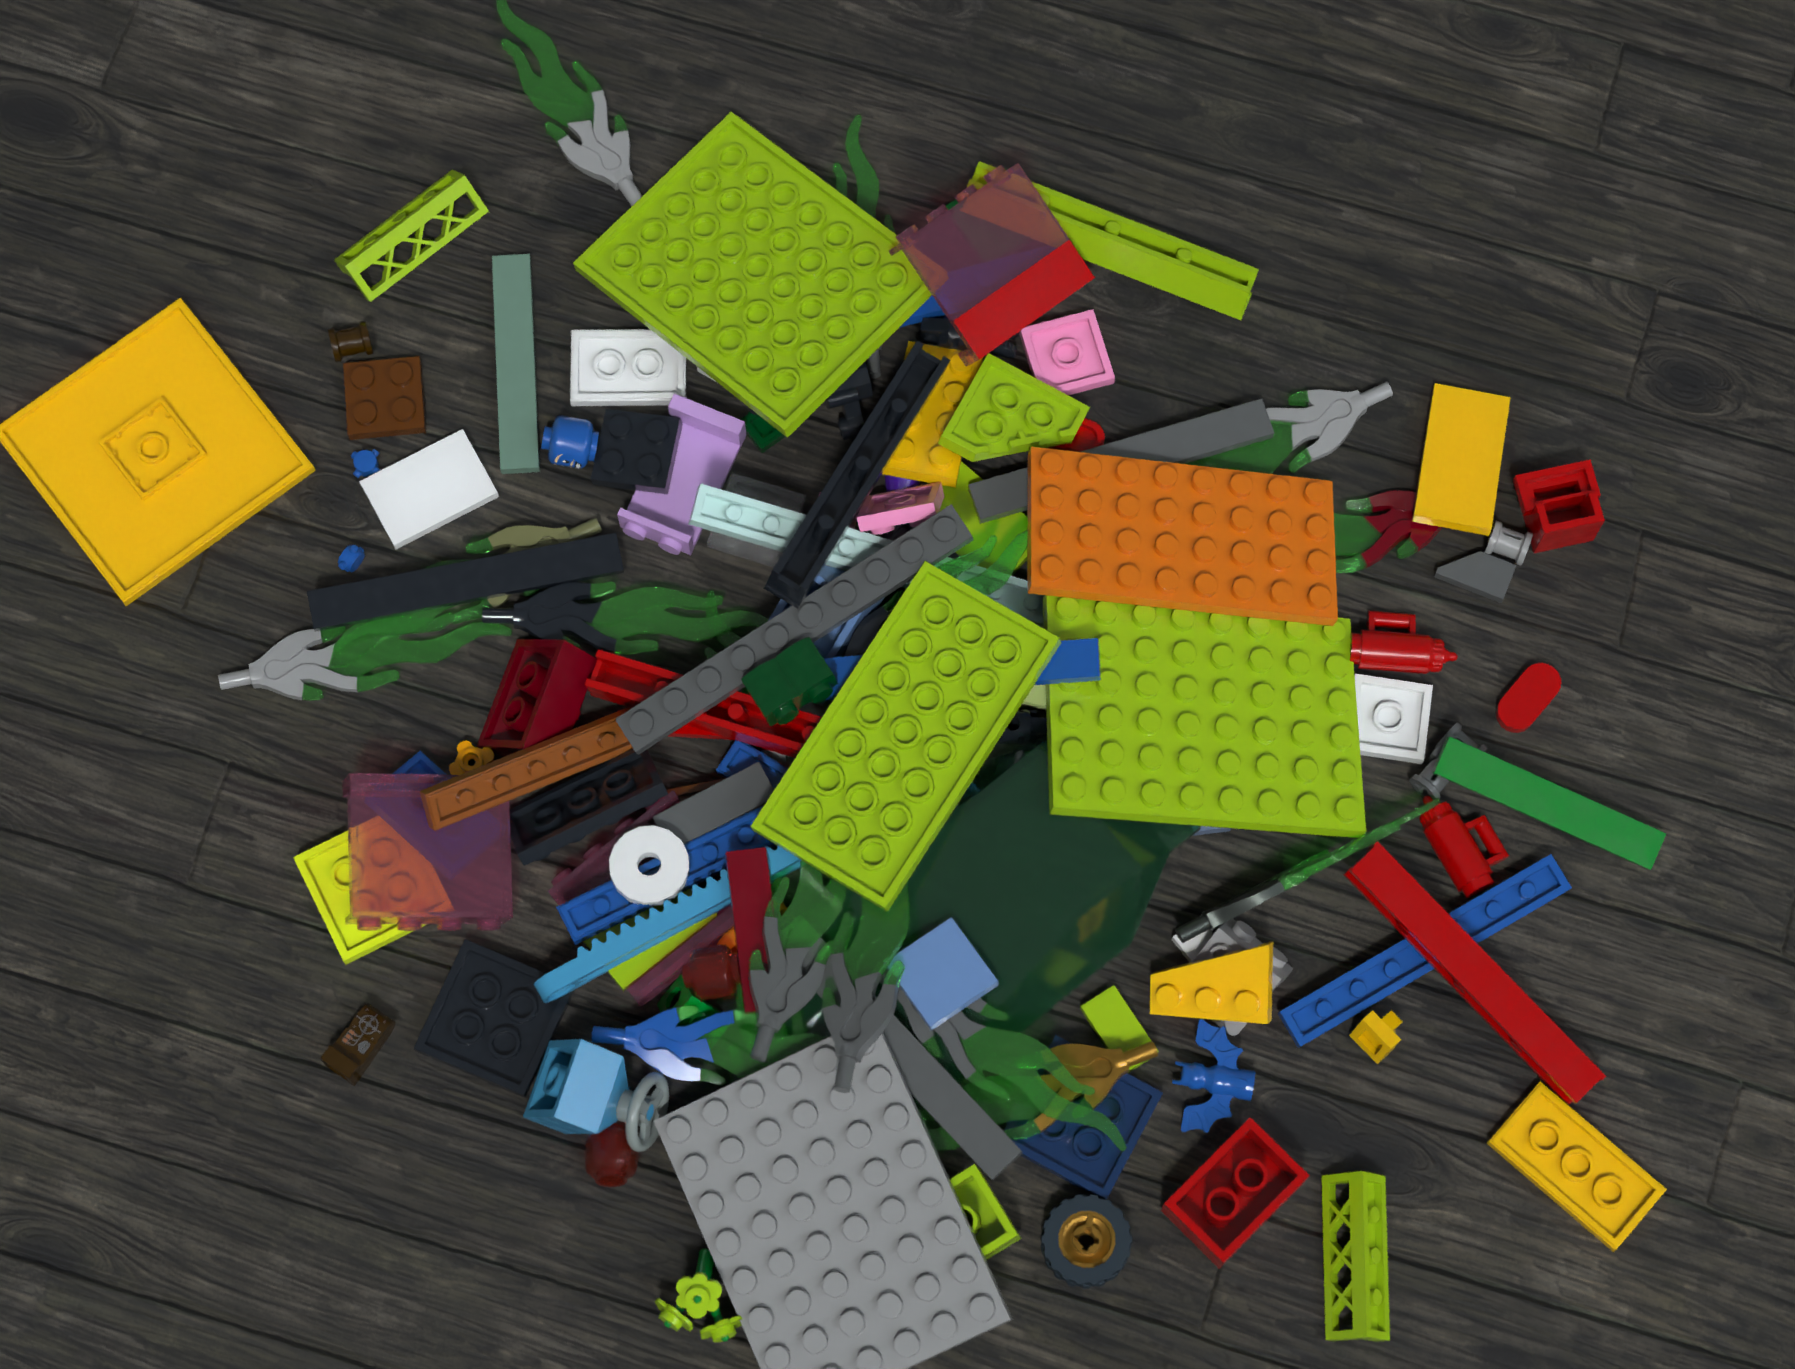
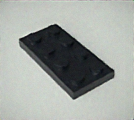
(584, 805)

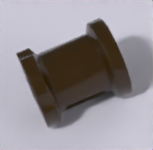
(350, 341)

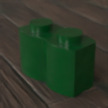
(789, 682)

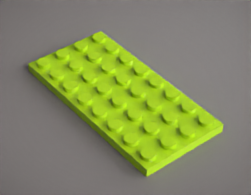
(906, 735)

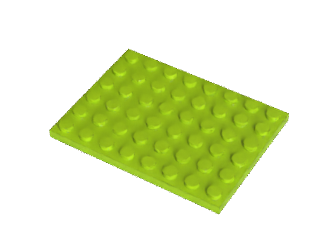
(757, 273)
(1206, 721)

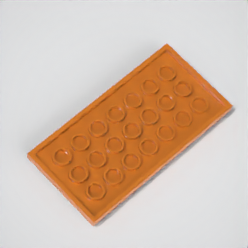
(1181, 537)

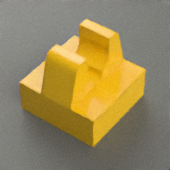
(1377, 1035)

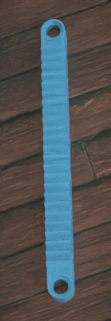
(651, 931)

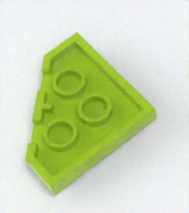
(1010, 414)

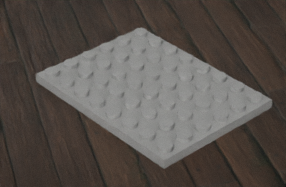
(832, 1216)

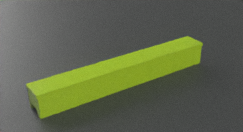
(1147, 253)

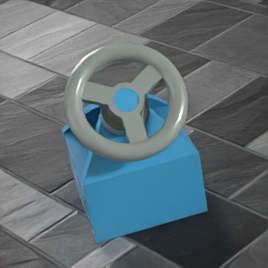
(587, 1090)

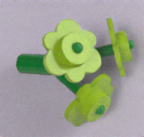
(699, 1296)

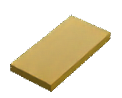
(1461, 459)
(1576, 1166)

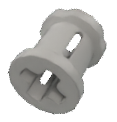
(1508, 543)

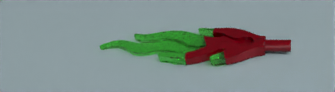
(1375, 536)

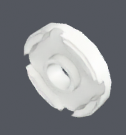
(643, 843)

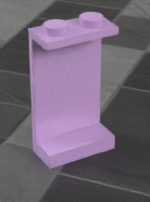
(703, 456)

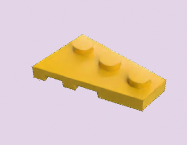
(1217, 988)

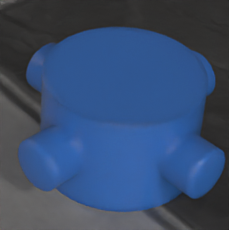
(365, 463)
(351, 558)

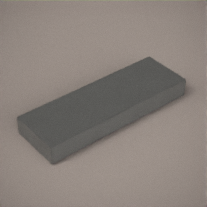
(717, 804)

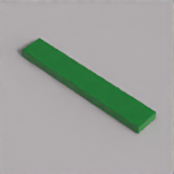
(1548, 803)

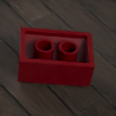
(537, 695)

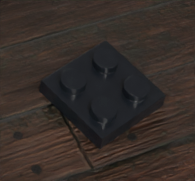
(636, 451)

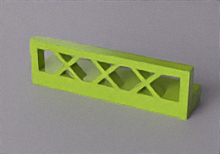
(405, 222)
(1369, 1286)

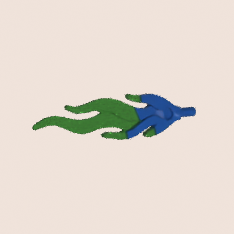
(712, 1038)

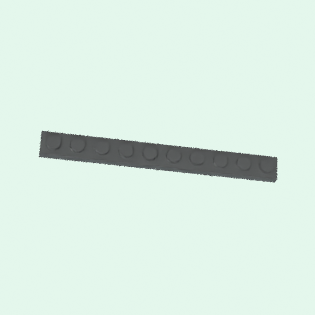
(814, 618)

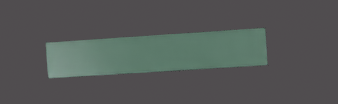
(515, 364)

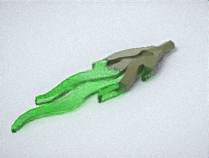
(515, 537)

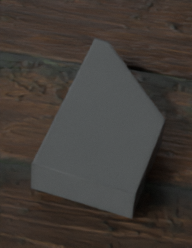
(1479, 574)

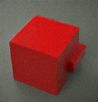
(1560, 505)

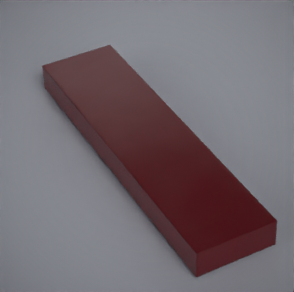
(749, 898)

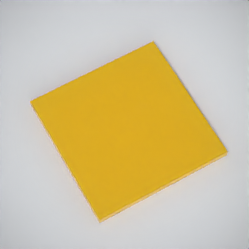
(153, 451)

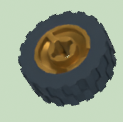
(1065, 1253)

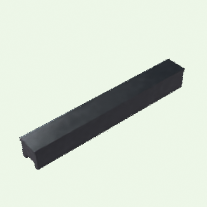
(855, 476)

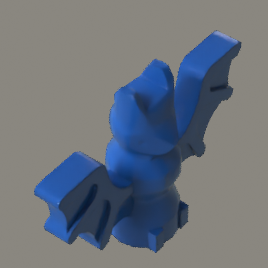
(1220, 1080)

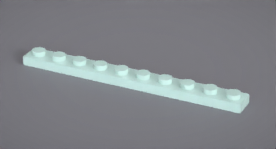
(776, 526)

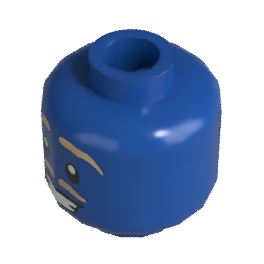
(570, 442)

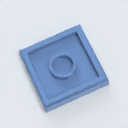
(943, 974)

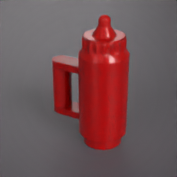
(1396, 650)
(1459, 851)

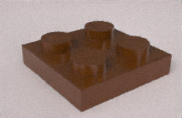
(384, 398)

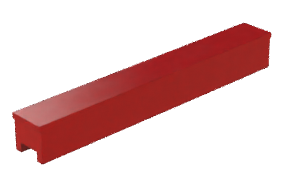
(736, 717)
(1474, 974)

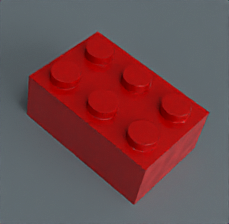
(1234, 1192)

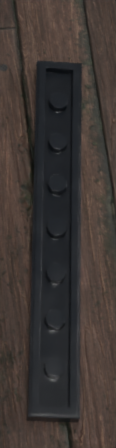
(464, 582)

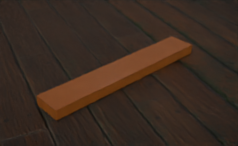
(524, 771)

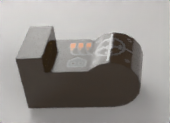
(358, 1044)

